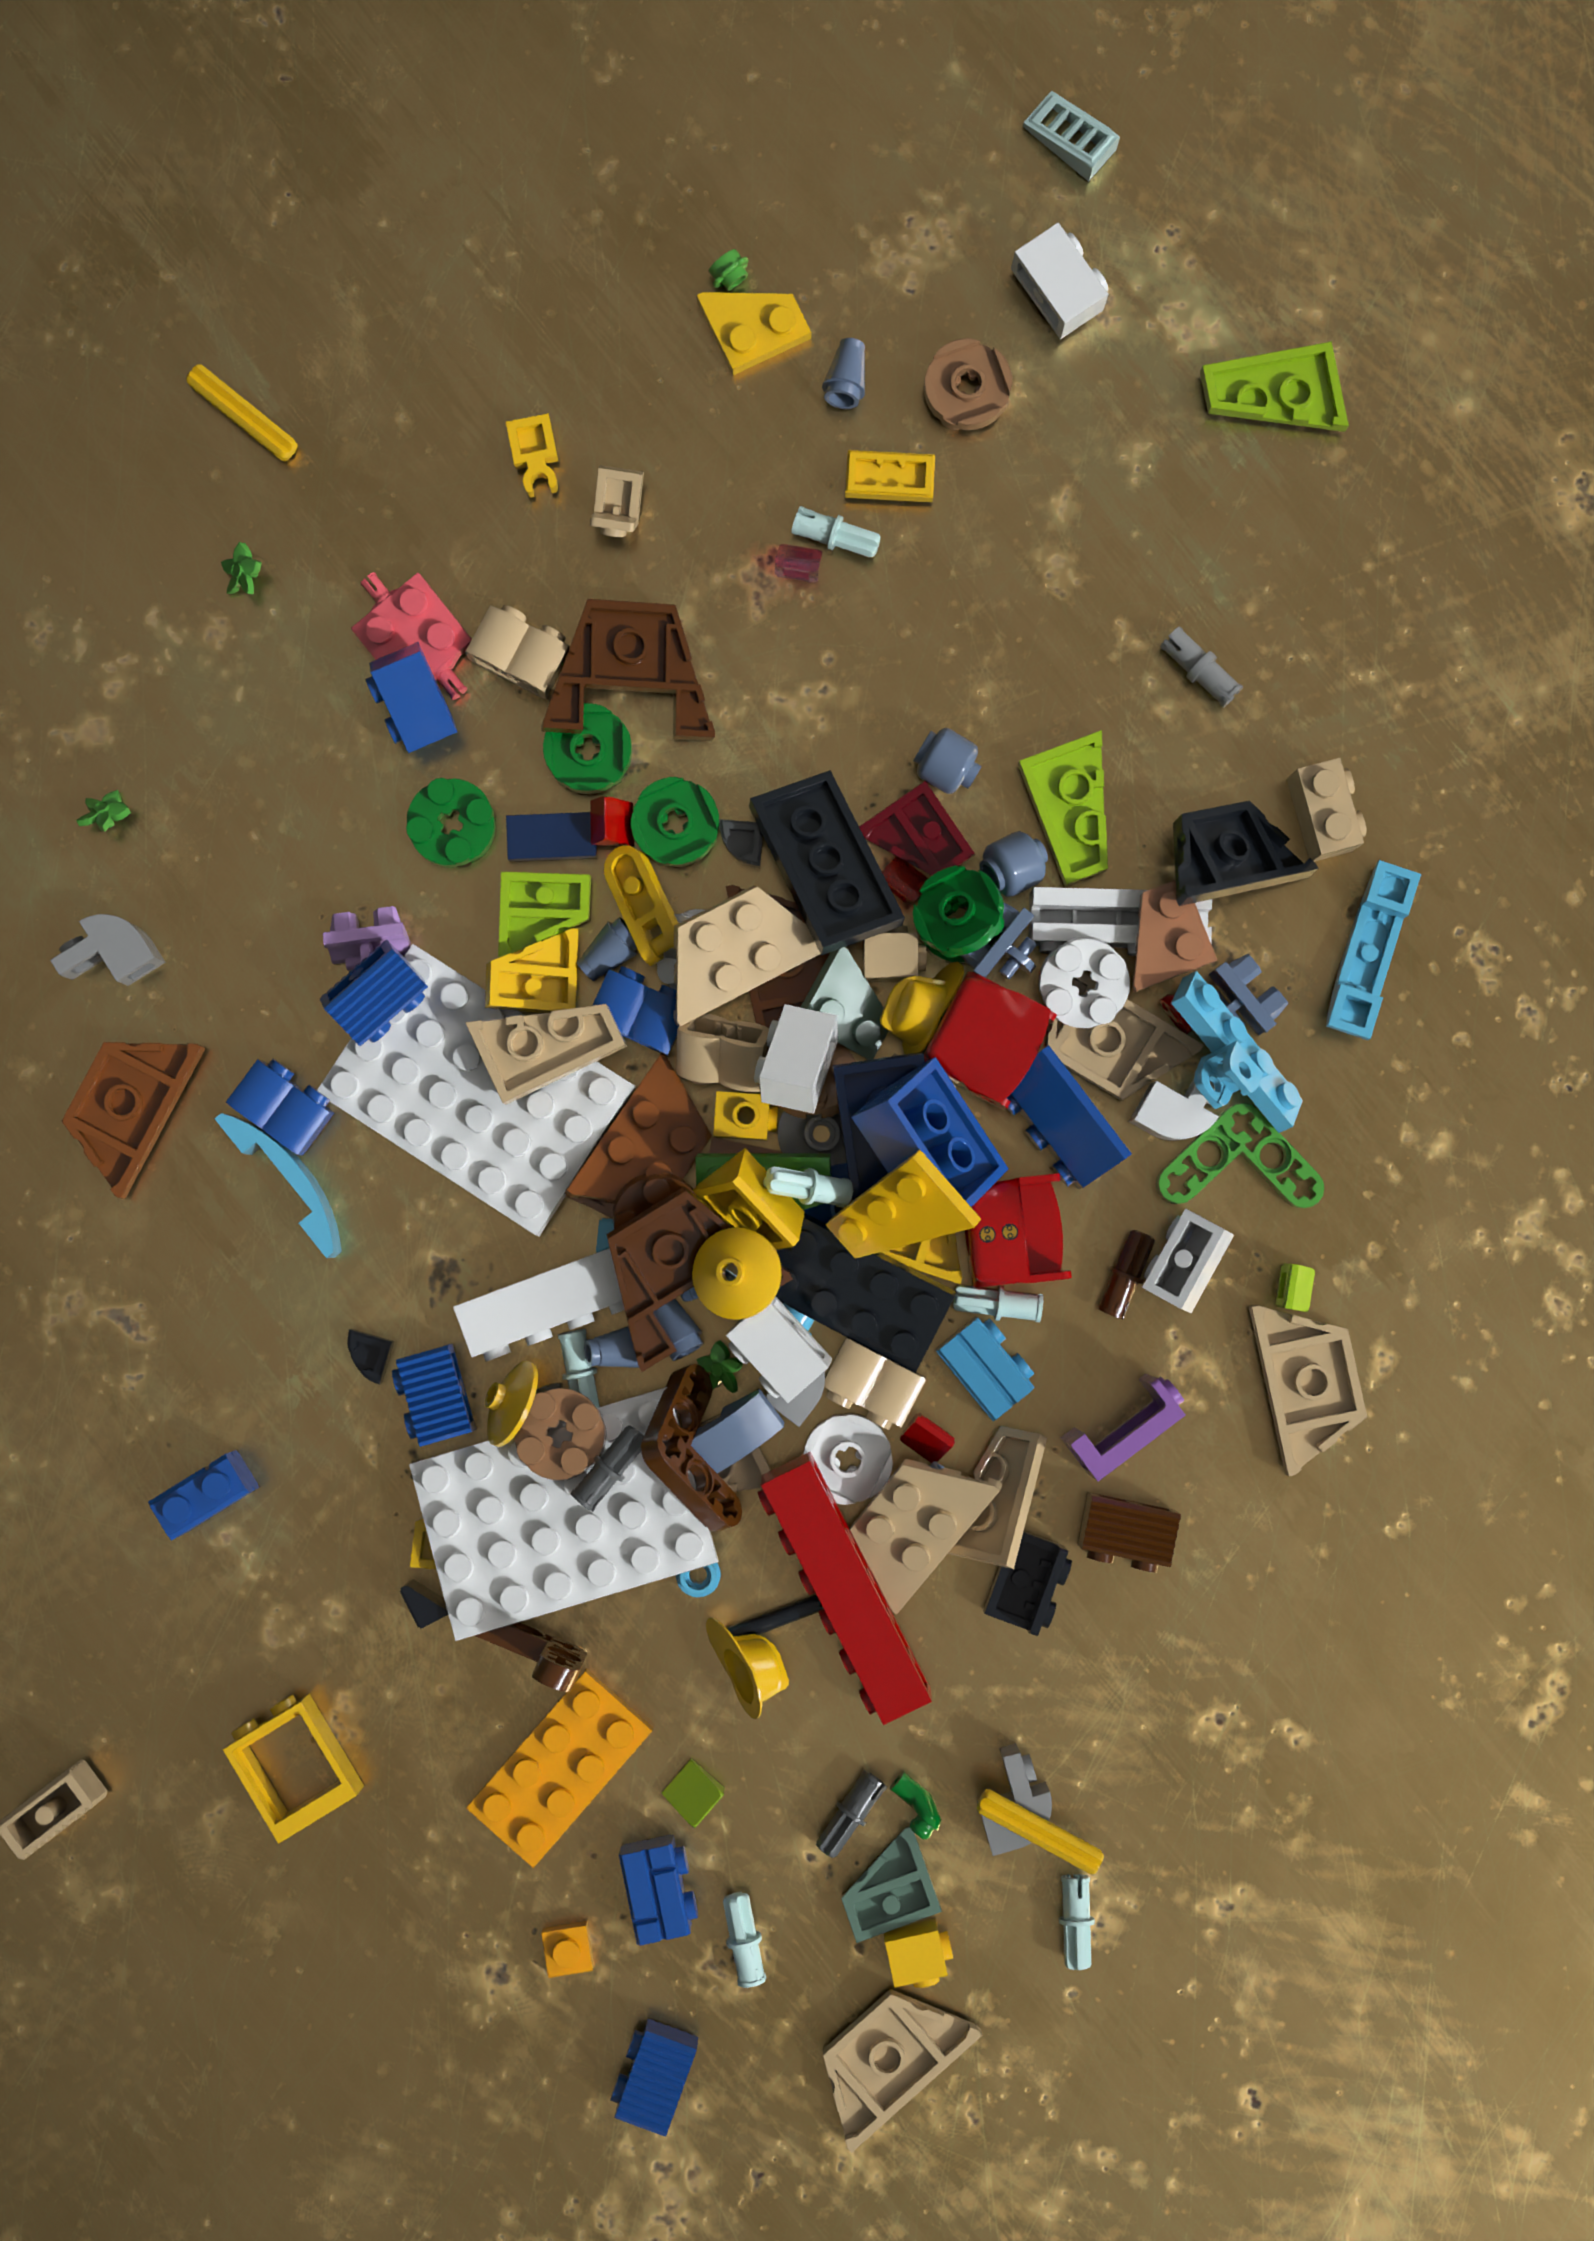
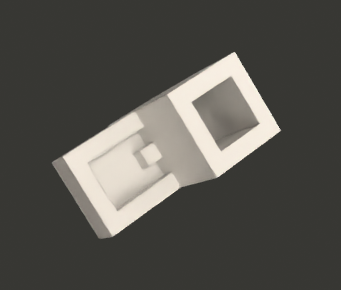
(1171, 1115)

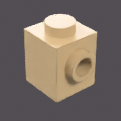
(893, 956)

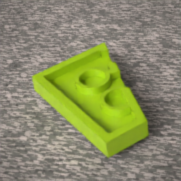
(1279, 387)
(1069, 802)

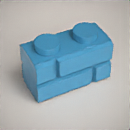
(985, 1367)

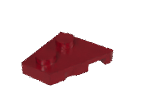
(919, 832)

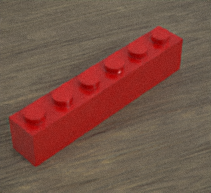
(846, 1589)

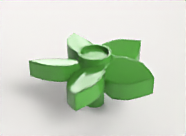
(242, 569)
(104, 811)
(721, 1367)

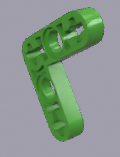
(1233, 1145)

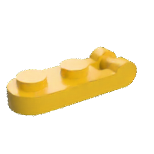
(641, 901)

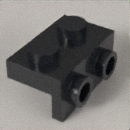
(1025, 1593)

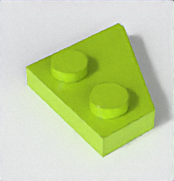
(540, 907)

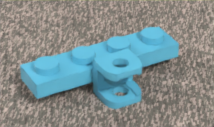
(1235, 1056)

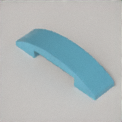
(1370, 949)
(320, 1223)

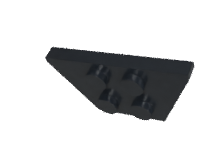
(1231, 853)

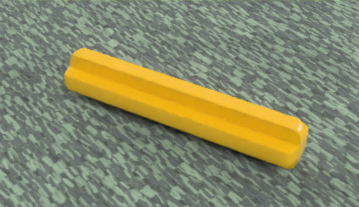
(241, 412)
(1040, 1831)

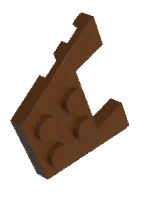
(629, 650)
(656, 1262)

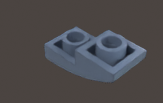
(737, 1431)

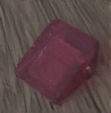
(798, 563)

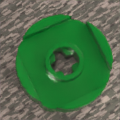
(605, 768)
(444, 798)
(685, 799)
(975, 928)

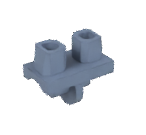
(987, 957)
(1257, 1012)

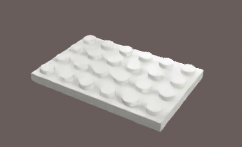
(438, 1102)
(526, 1548)

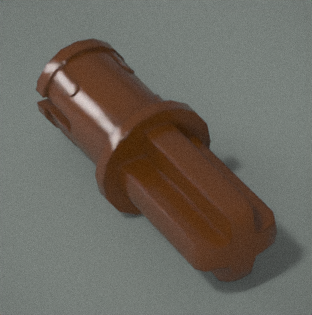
(1126, 1274)

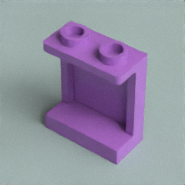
(1132, 1435)

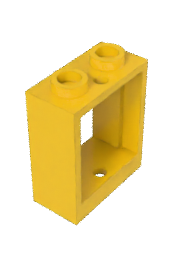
(278, 1819)

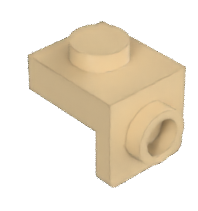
(617, 500)

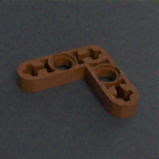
(713, 1499)
(556, 1659)

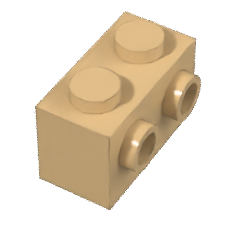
(1326, 809)

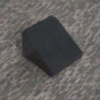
(423, 1603)

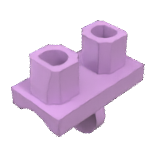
(352, 944)

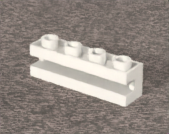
(1090, 913)
(539, 1304)

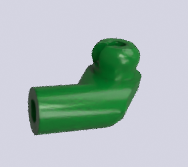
(922, 1803)

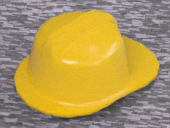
(918, 1005)
(751, 1665)

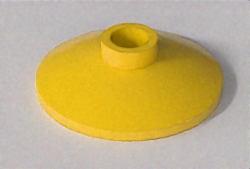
(756, 1278)
(510, 1403)

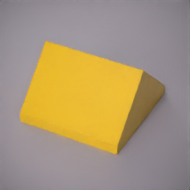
(741, 1199)

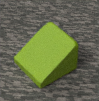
(1295, 1287)
(693, 1793)

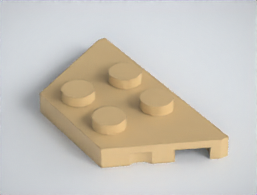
(735, 951)
(1123, 1052)
(1308, 1383)
(917, 1524)
(890, 2059)

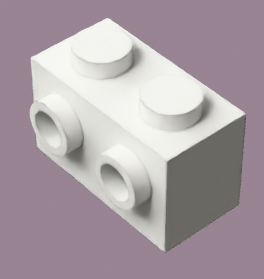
(1060, 280)
(797, 1058)
(1187, 1260)
(779, 1350)

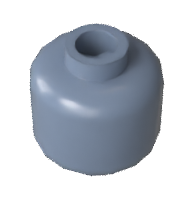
(947, 761)
(1015, 863)

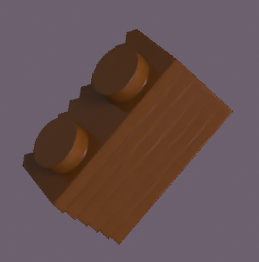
(1128, 1531)

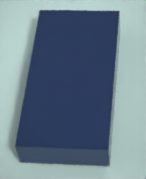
(549, 837)

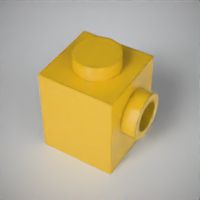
(743, 1116)
(918, 1953)

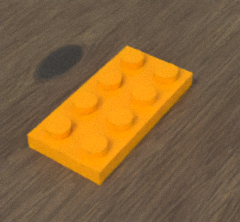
(559, 1768)

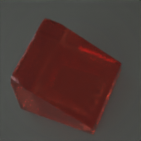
(904, 880)

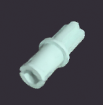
(835, 532)
(808, 1186)
(998, 1303)
(578, 1373)
(1076, 1921)
(744, 1940)

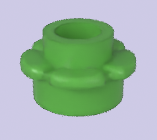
(729, 270)

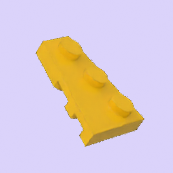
(902, 1209)

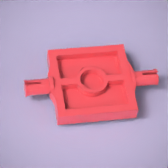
(412, 616)

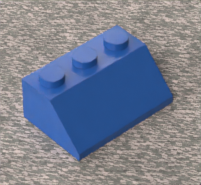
(931, 1116)
(1066, 1122)

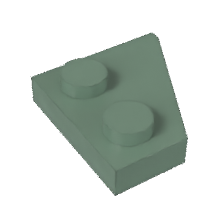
(846, 993)
(891, 1890)

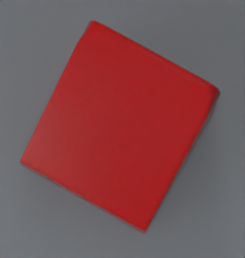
(611, 822)
(927, 1438)

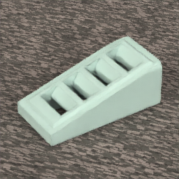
(1073, 155)

